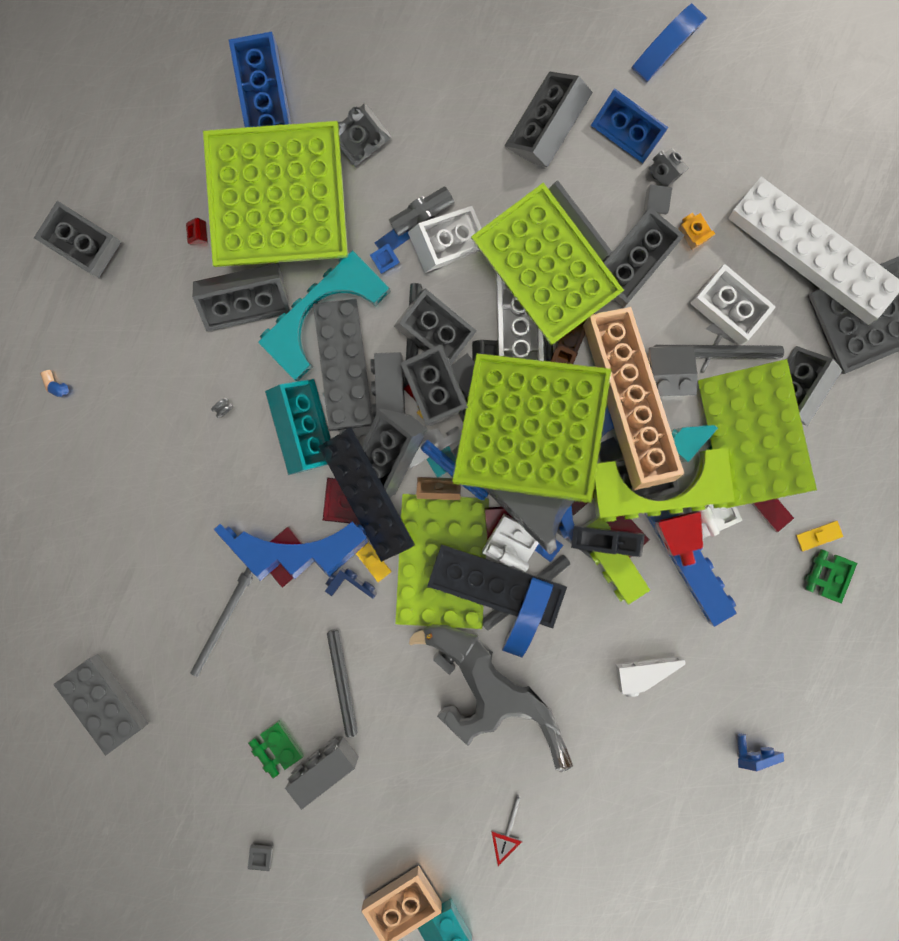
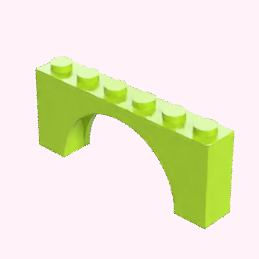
(709, 487)

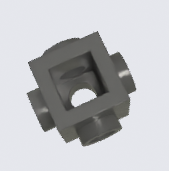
(667, 167)

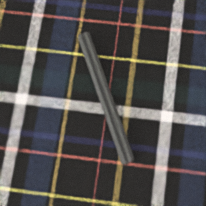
(735, 351)

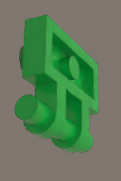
(837, 578)
(280, 744)

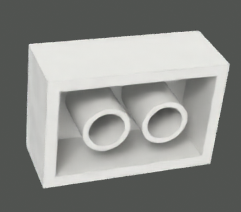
(732, 304)

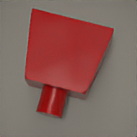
(682, 535)

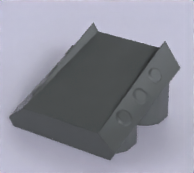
(361, 134)

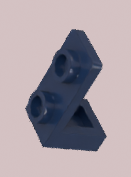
(336, 580)

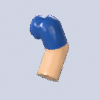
(52, 386)

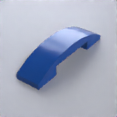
(668, 41)
(528, 618)

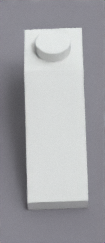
(643, 675)

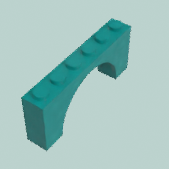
(348, 277)

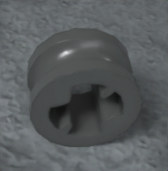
(222, 407)

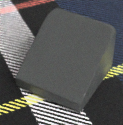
(487, 347)
(609, 451)

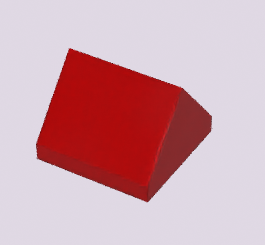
(196, 231)

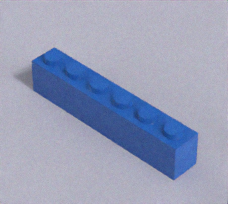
(701, 581)

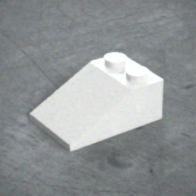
(445, 238)

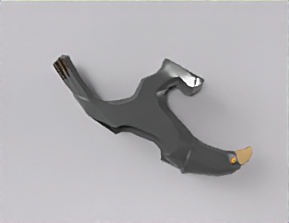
(494, 693)

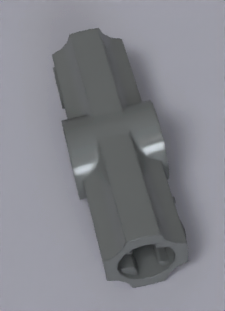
(421, 210)

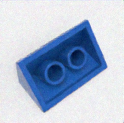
(629, 126)

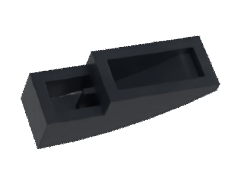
(608, 541)

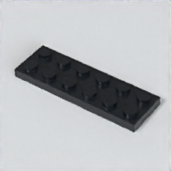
(366, 495)
(489, 583)

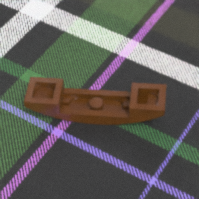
(568, 346)

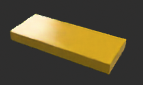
(819, 535)
(372, 562)

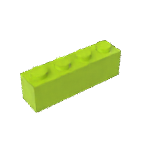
(619, 570)

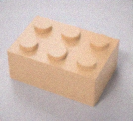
(402, 906)

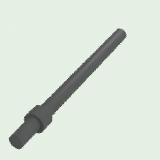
(244, 580)

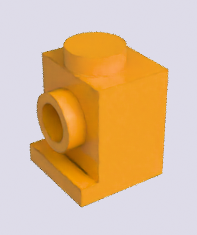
(693, 237)

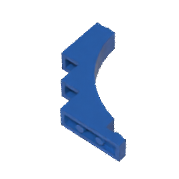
(264, 556)

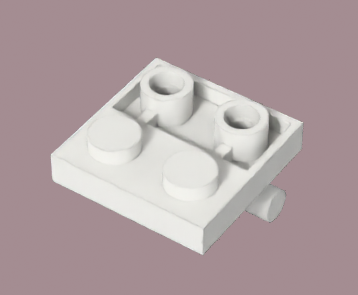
(717, 519)
(510, 544)

